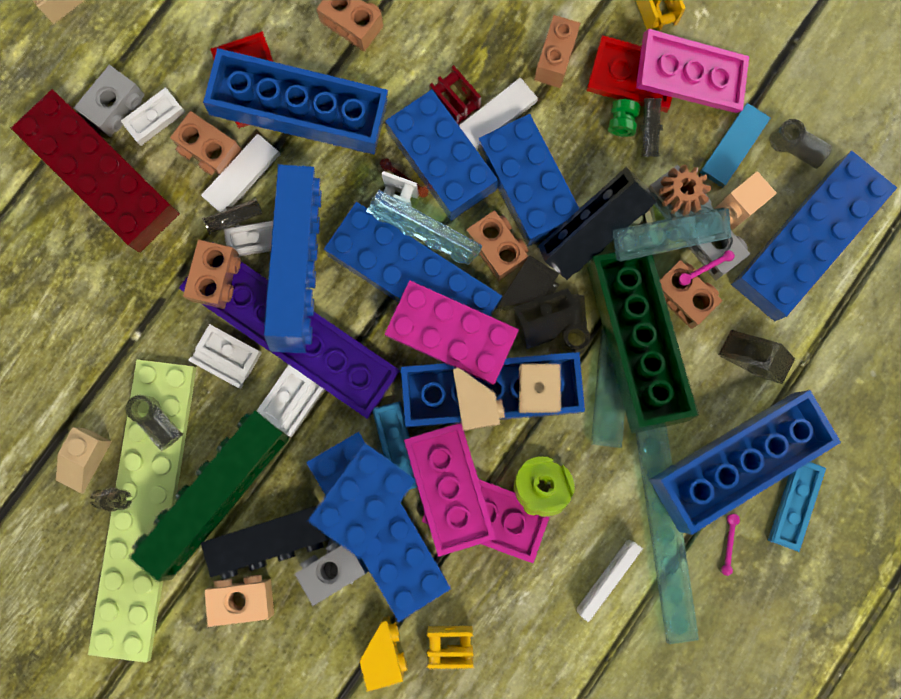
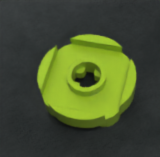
(535, 500)

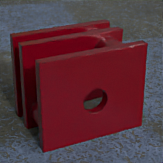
(455, 106)

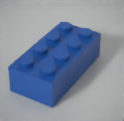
(441, 155)
(528, 178)

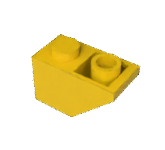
(381, 660)

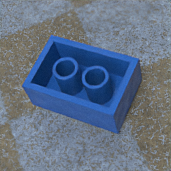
(362, 500)

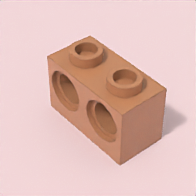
(346, 20)
(557, 51)
(209, 141)
(493, 247)
(203, 274)
(681, 300)

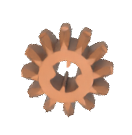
(690, 181)

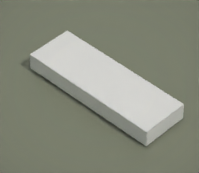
(499, 111)
(241, 173)
(250, 238)
(608, 580)

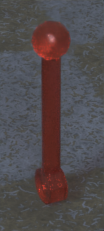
(386, 165)

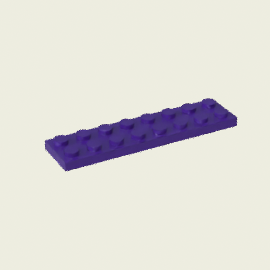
(332, 359)

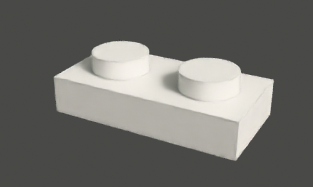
(152, 116)

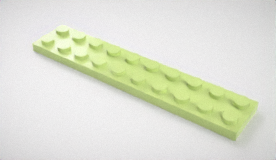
(126, 593)

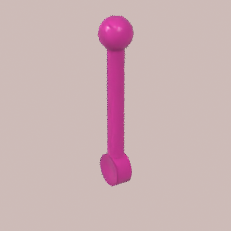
(686, 278)
(732, 520)

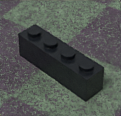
(593, 224)
(262, 542)

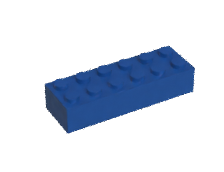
(295, 101)
(814, 236)
(293, 259)
(392, 259)
(433, 400)
(744, 461)
(397, 553)

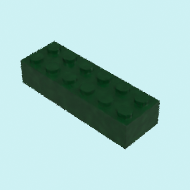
(641, 342)
(208, 498)

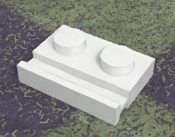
(225, 356)
(290, 400)

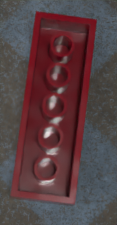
(95, 171)

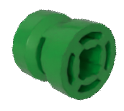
(623, 119)

